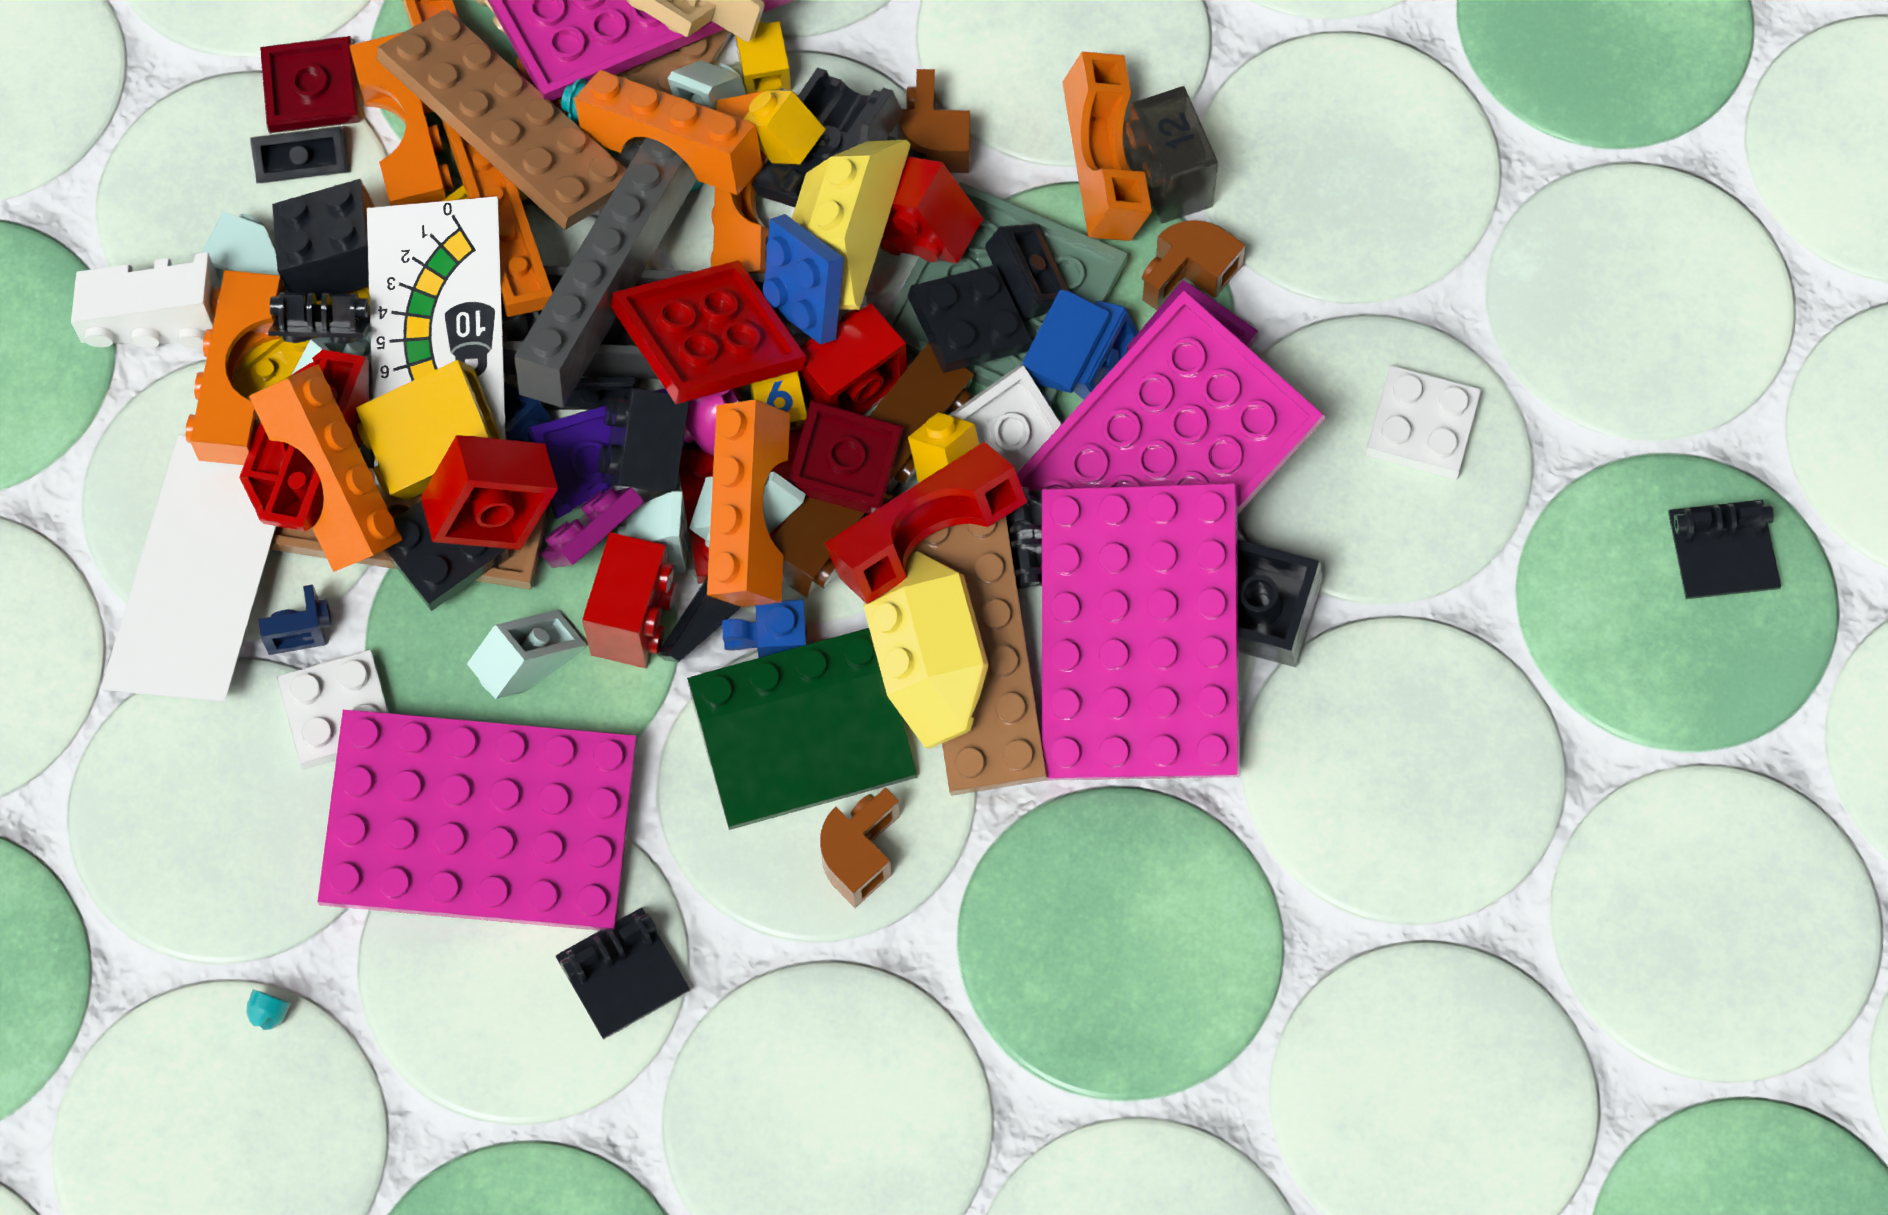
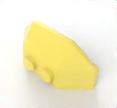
(848, 207)
(929, 650)

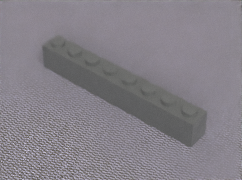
(607, 262)

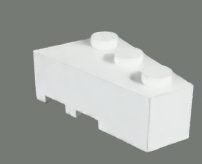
(145, 305)

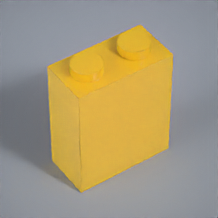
(418, 423)

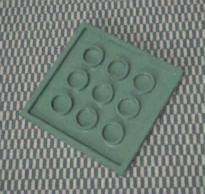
(1084, 263)

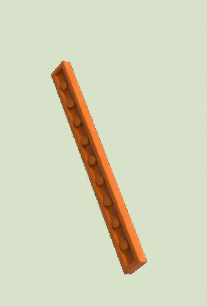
(521, 269)

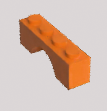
(1096, 103)
(712, 143)
(412, 168)
(735, 218)
(223, 418)
(353, 513)
(743, 559)

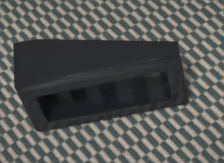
(696, 624)

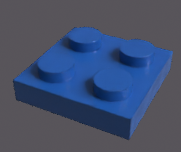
(803, 278)

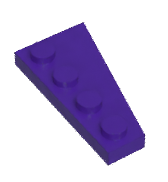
(573, 453)

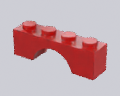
(969, 490)

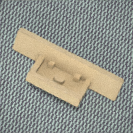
(688, 16)

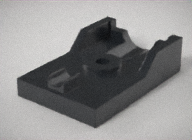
(848, 123)

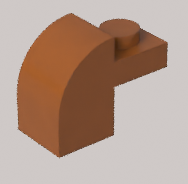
(936, 133)
(1194, 252)
(847, 848)

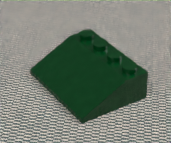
(800, 729)

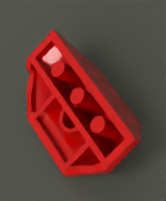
(281, 477)

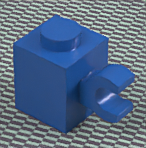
(776, 629)

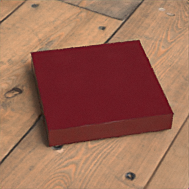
(309, 84)
(845, 457)

